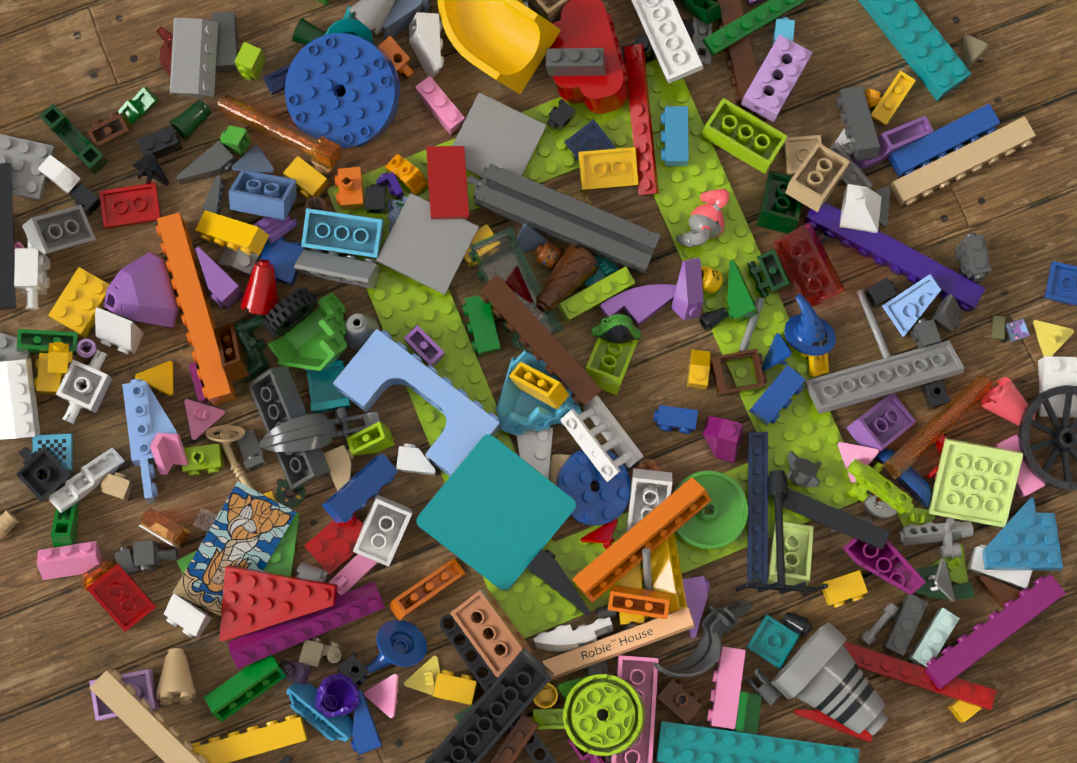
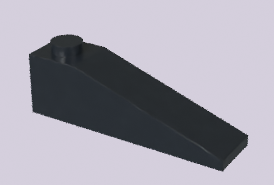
(550, 572)

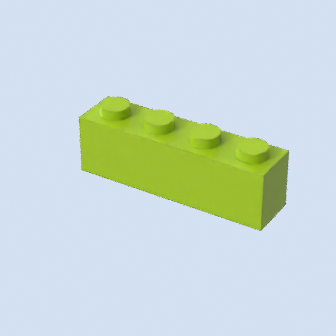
(596, 294)

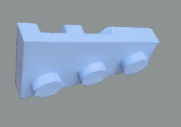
(911, 304)

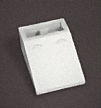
(426, 41)

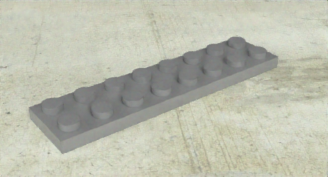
(884, 376)

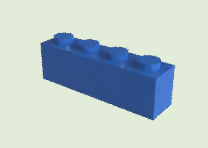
(360, 488)

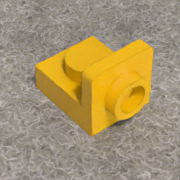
(817, 364)

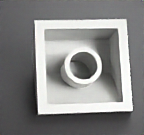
(186, 615)

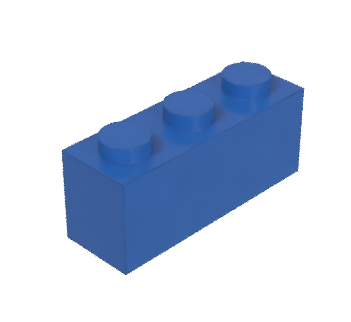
(778, 396)

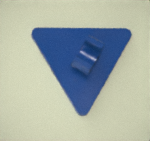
(777, 353)

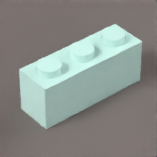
(933, 637)

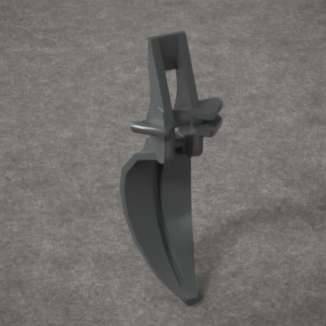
(313, 431)
(709, 648)

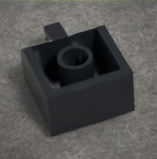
(34, 468)

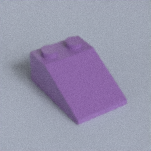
(223, 288)
(881, 423)

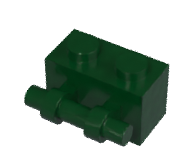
(774, 271)

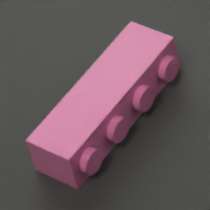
(727, 688)

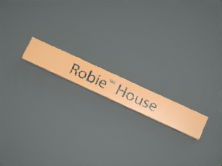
(620, 643)

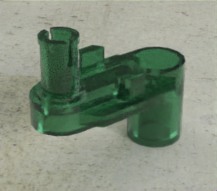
(257, 361)

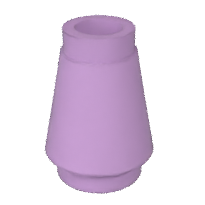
(86, 344)

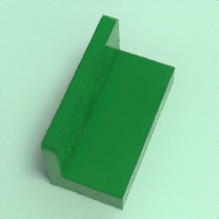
(748, 713)

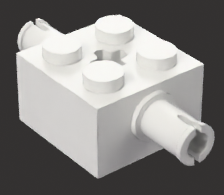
(31, 274)
(81, 374)

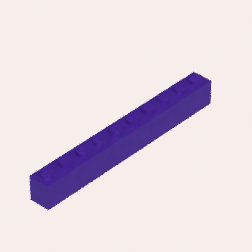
(897, 257)

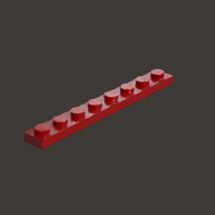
(641, 119)
(916, 676)

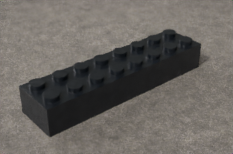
(494, 711)

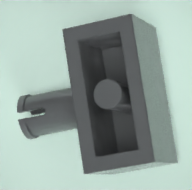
(149, 555)

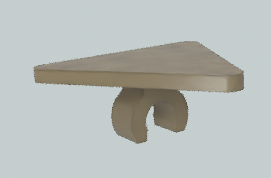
(972, 50)

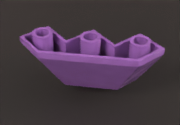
(143, 292)

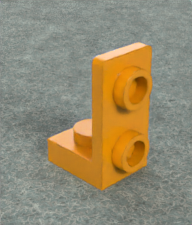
(407, 173)

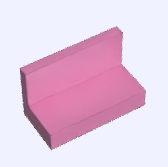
(168, 450)

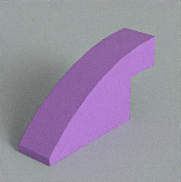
(897, 139)
(639, 302)

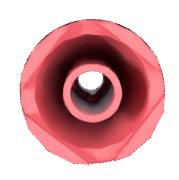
(1006, 401)

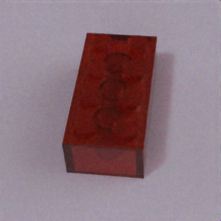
(808, 265)

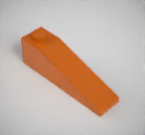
(426, 589)

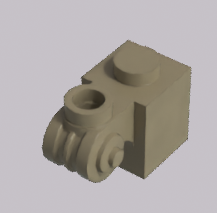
(314, 651)

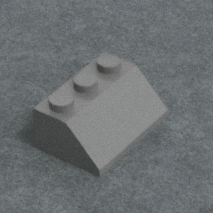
(59, 230)

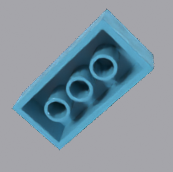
(342, 233)

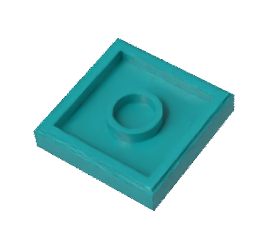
(773, 641)

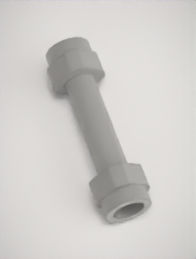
(890, 611)

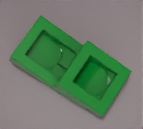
(139, 105)

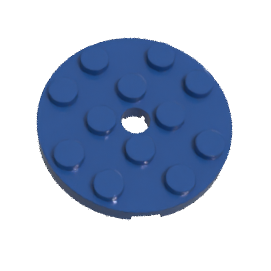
(597, 506)

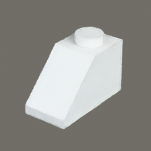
(59, 174)
(413, 461)

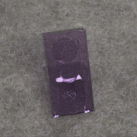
(295, 671)

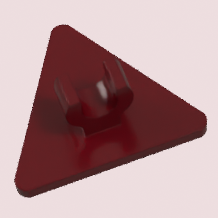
(517, 284)

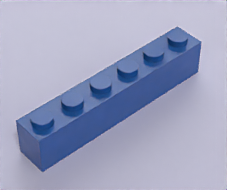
(944, 140)

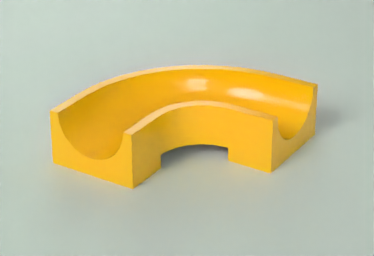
(498, 37)

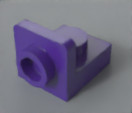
(393, 187)

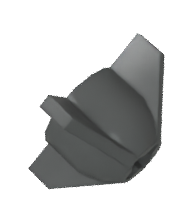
(803, 471)

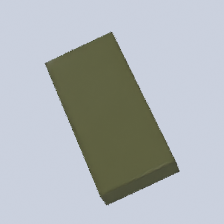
(998, 328)

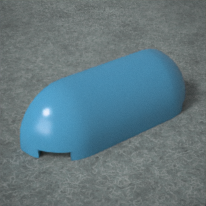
(304, 703)

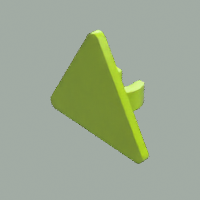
(916, 516)
(956, 568)

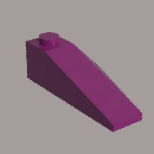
(885, 564)

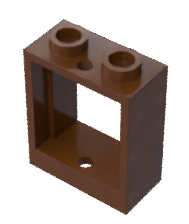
(757, 361)

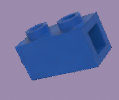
(676, 418)

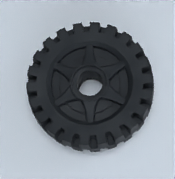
(290, 312)

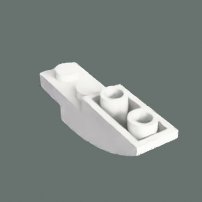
(565, 640)

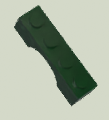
(73, 139)

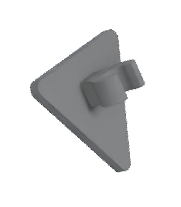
(942, 580)

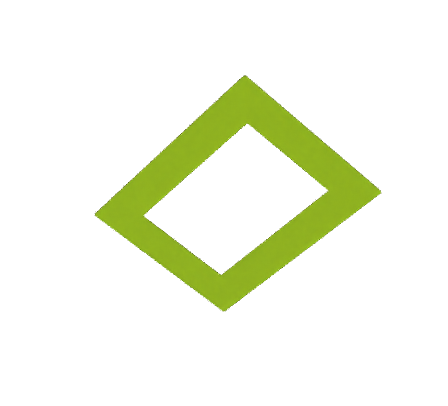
(800, 428)

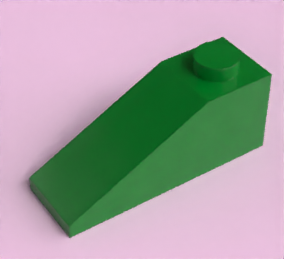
(739, 297)
(65, 526)

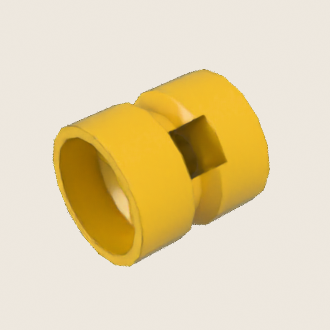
(546, 697)

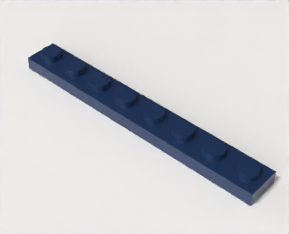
(757, 507)

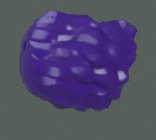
(337, 696)

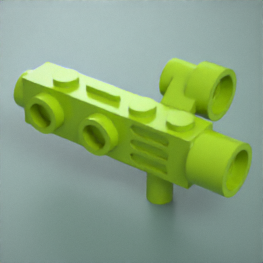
(870, 479)

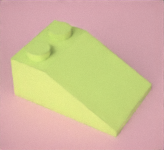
(797, 554)

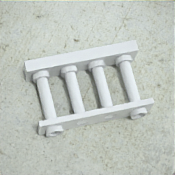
(610, 429)

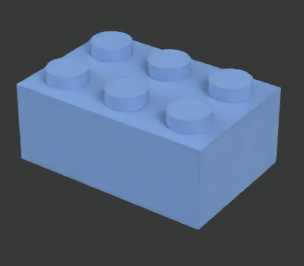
(263, 194)

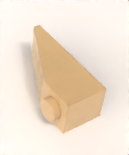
(340, 465)

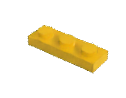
(892, 98)

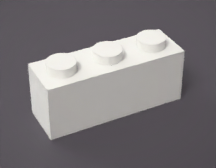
(1014, 578)

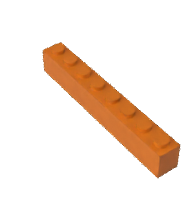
(647, 533)

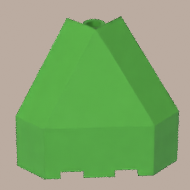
(315, 340)

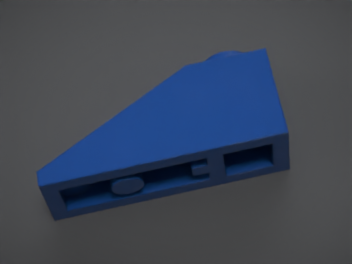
(364, 730)

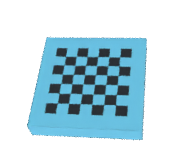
(59, 443)

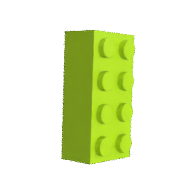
(744, 135)

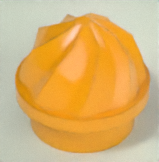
(872, 97)

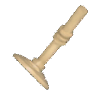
(225, 438)

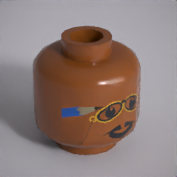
(548, 254)

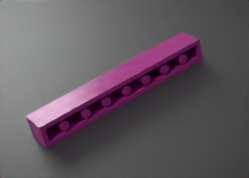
(294, 631)
(994, 632)

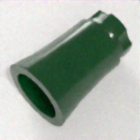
(306, 32)
(190, 119)

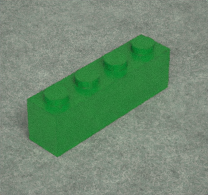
(244, 687)

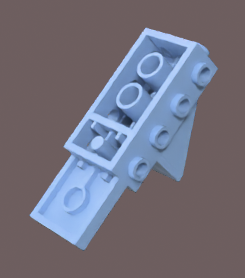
(144, 421)

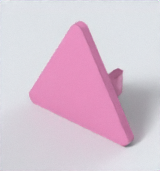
(201, 417)
(862, 453)
(385, 695)

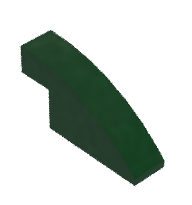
(703, 10)
(960, 591)

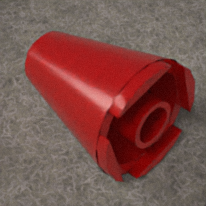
(261, 289)

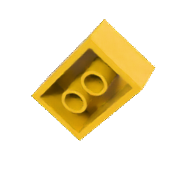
(79, 301)

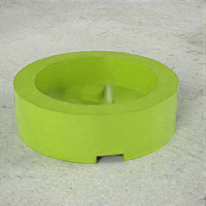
(624, 719)

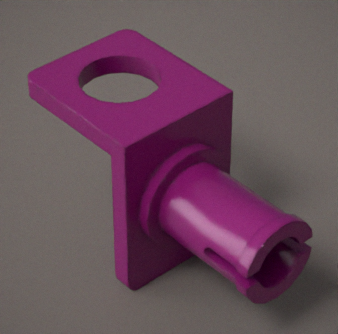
(584, 755)

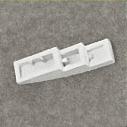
(87, 480)

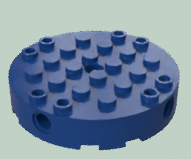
(316, 83)

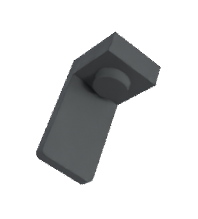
(251, 451)

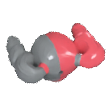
(706, 219)

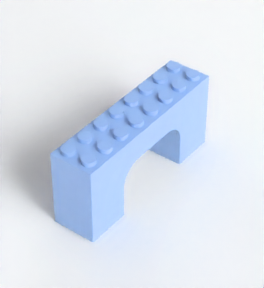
(387, 363)

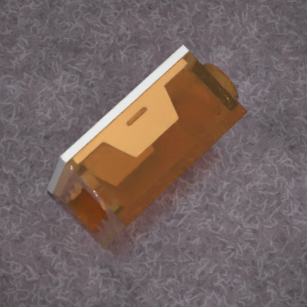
(164, 528)

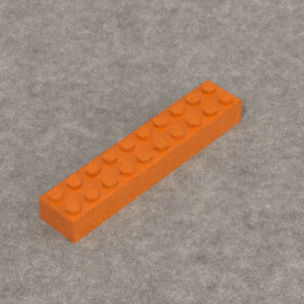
(196, 308)

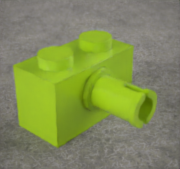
(203, 459)

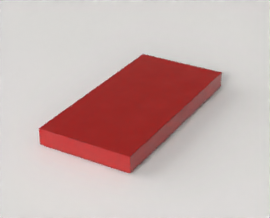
(447, 182)

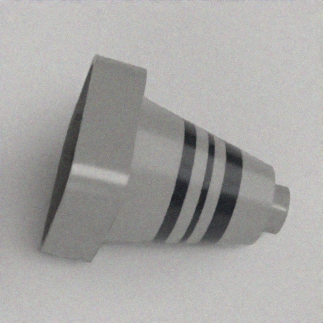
(832, 682)

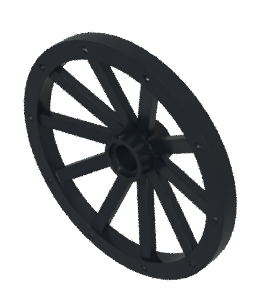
(1056, 437)

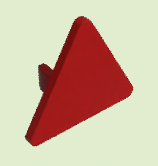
(602, 534)

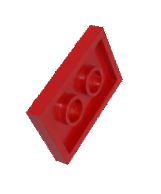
(130, 205)
(335, 544)
(121, 597)

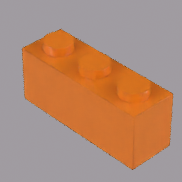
(639, 601)

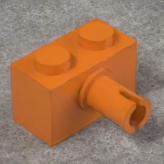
(350, 188)

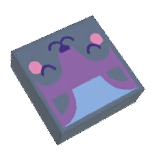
(1017, 330)

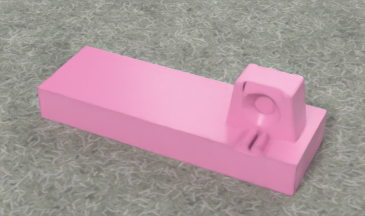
(352, 573)

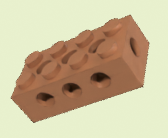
(478, 630)

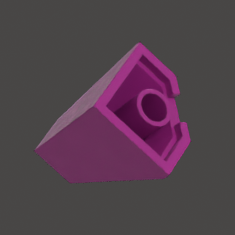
(723, 437)

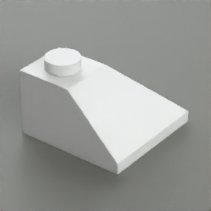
(860, 209)

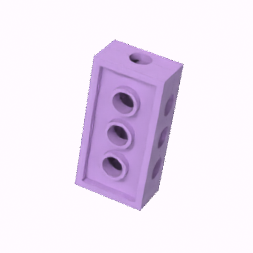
(797, 59)

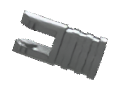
(766, 690)

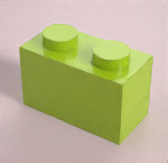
(250, 62)

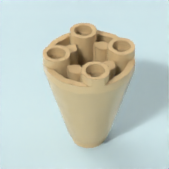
(175, 679)

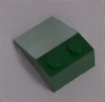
(778, 209)

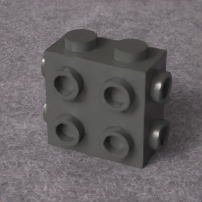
(973, 258)

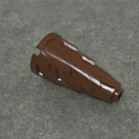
(570, 272)

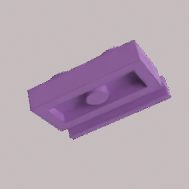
(276, 227)

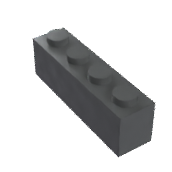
(858, 123)

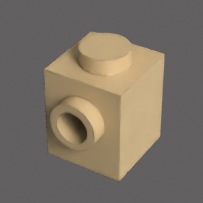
(117, 486)

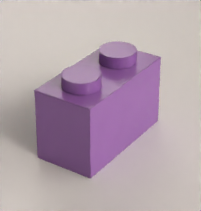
(424, 347)

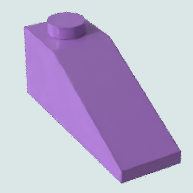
(689, 291)
(696, 597)

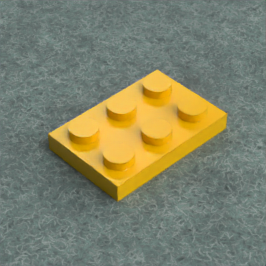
(608, 168)

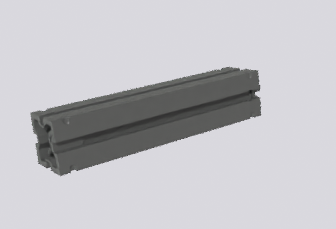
(564, 218)

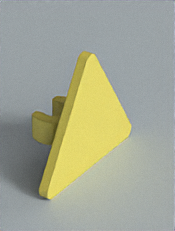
(1051, 336)
(424, 677)

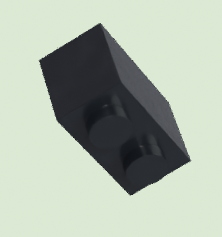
(160, 143)

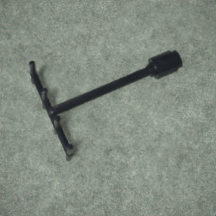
(777, 490)

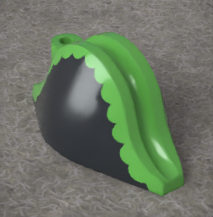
(616, 329)

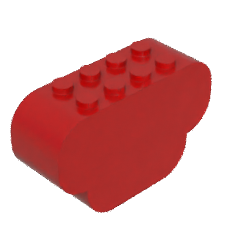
(589, 26)

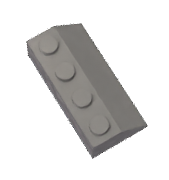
(194, 57)
(338, 268)

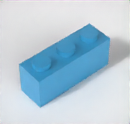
(675, 136)

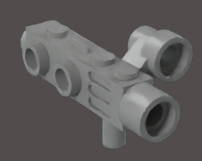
(936, 533)

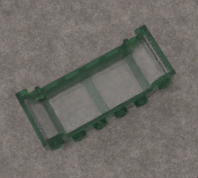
(499, 256)

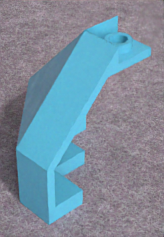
(523, 412)

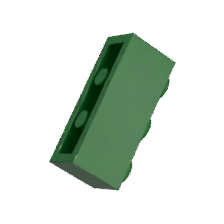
(481, 326)
(38, 340)

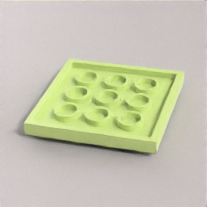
(975, 482)

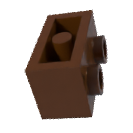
(110, 129)

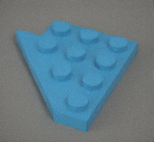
(1025, 543)

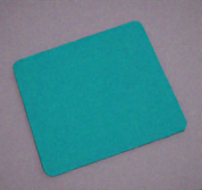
(496, 512)

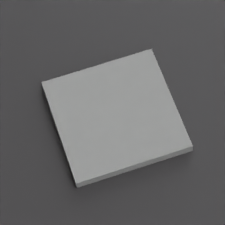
(498, 137)
(426, 247)

